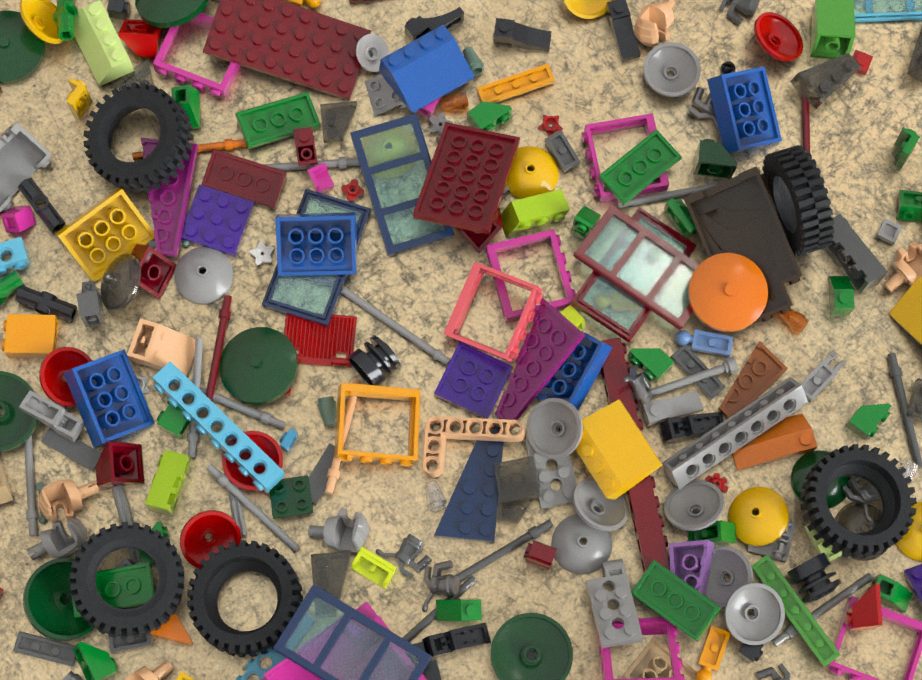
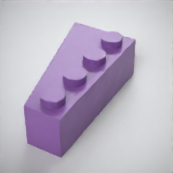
(692, 562)

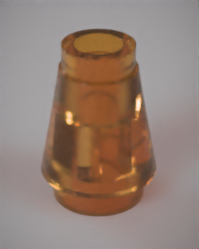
(456, 101)
(795, 320)

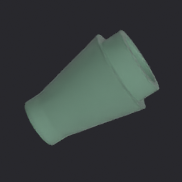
(473, 61)
(327, 410)

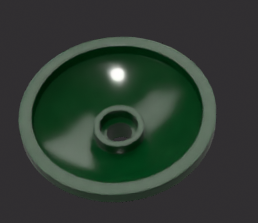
(803, 467)

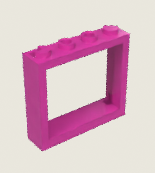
(182, 76)
(613, 126)
(491, 249)
(893, 618)
(648, 626)

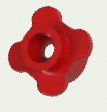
(351, 196)

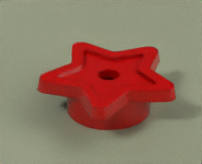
(550, 120)

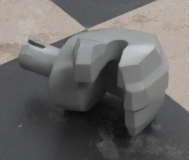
(342, 532)
(58, 542)

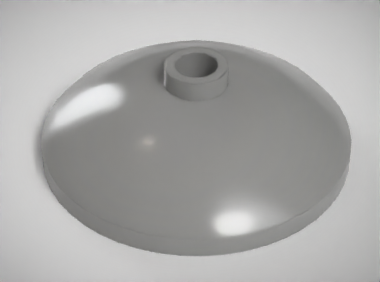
(672, 59)
(204, 287)
(544, 425)
(694, 498)
(598, 510)
(578, 557)
(727, 561)
(766, 615)

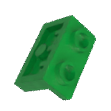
(906, 142)
(910, 205)
(680, 216)

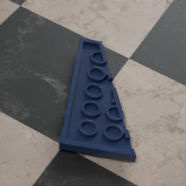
(474, 502)

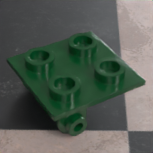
(291, 497)

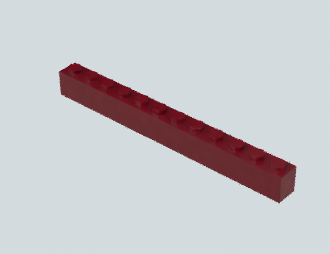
(640, 497)

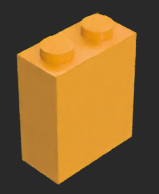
(30, 335)

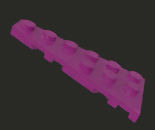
(170, 202)
(540, 357)

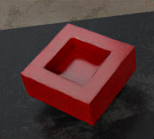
(864, 60)

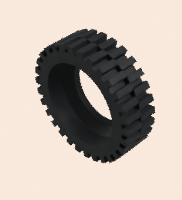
(161, 161)
(800, 198)
(883, 476)
(213, 576)
(127, 621)

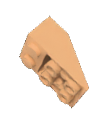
(157, 345)

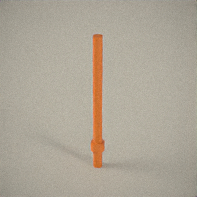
(227, 144)

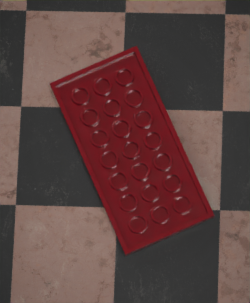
(287, 43)

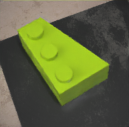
(534, 212)
(167, 483)

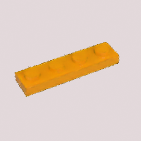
(516, 84)

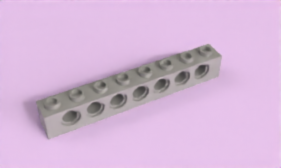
(735, 432)

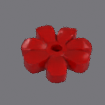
(720, 482)

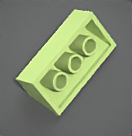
(101, 44)

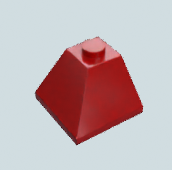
(141, 37)
(866, 610)

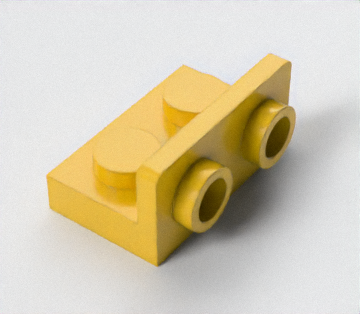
(78, 99)

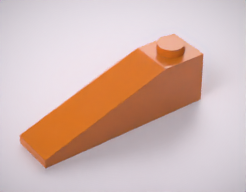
(783, 440)

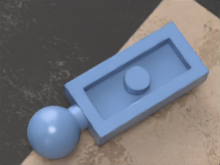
(706, 342)

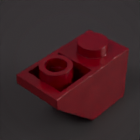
(305, 146)

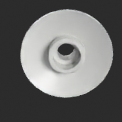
(376, 47)

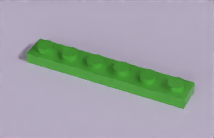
(797, 611)

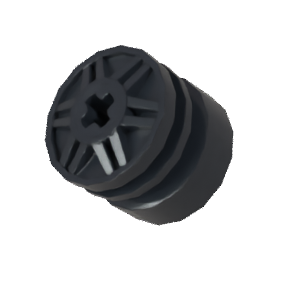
(377, 359)
(814, 578)

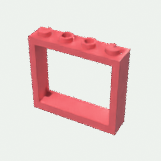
(465, 301)

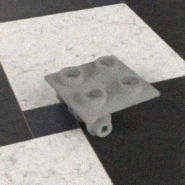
(382, 95)
(779, 548)

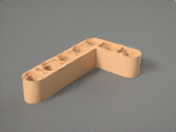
(464, 433)

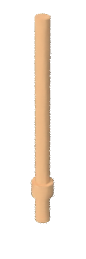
(333, 472)

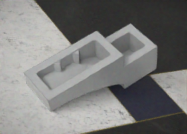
(670, 408)
(52, 416)

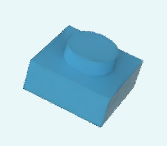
(288, 439)

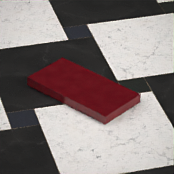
(244, 178)

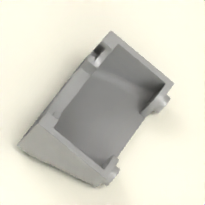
(18, 161)

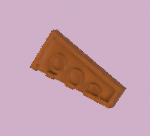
(754, 379)

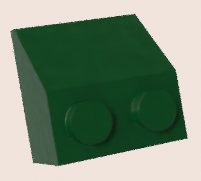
(713, 160)

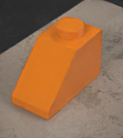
(173, 631)

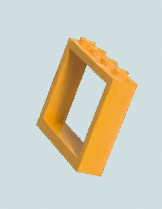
(380, 392)

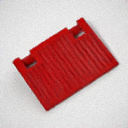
(321, 343)

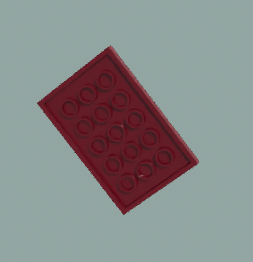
(466, 178)

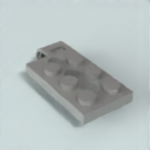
(563, 472)
(614, 574)

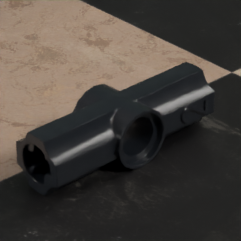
(48, 213)
(45, 303)

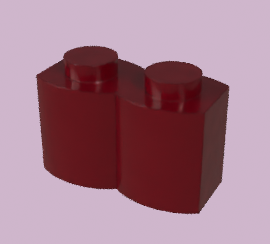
(540, 555)

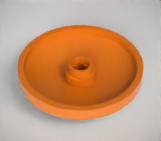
(727, 292)

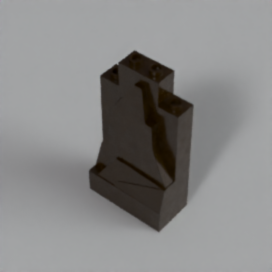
(743, 220)

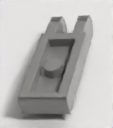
(820, 377)

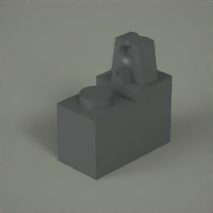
(90, 305)

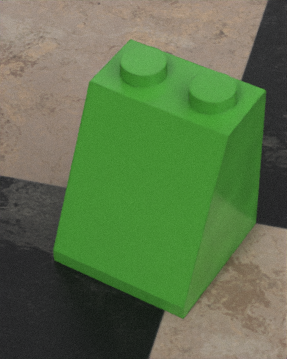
(832, 28)

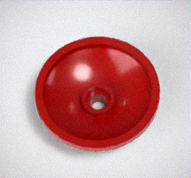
(778, 37)
(52, 371)
(266, 444)
(193, 540)

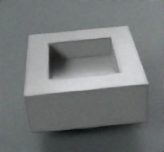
(889, 231)

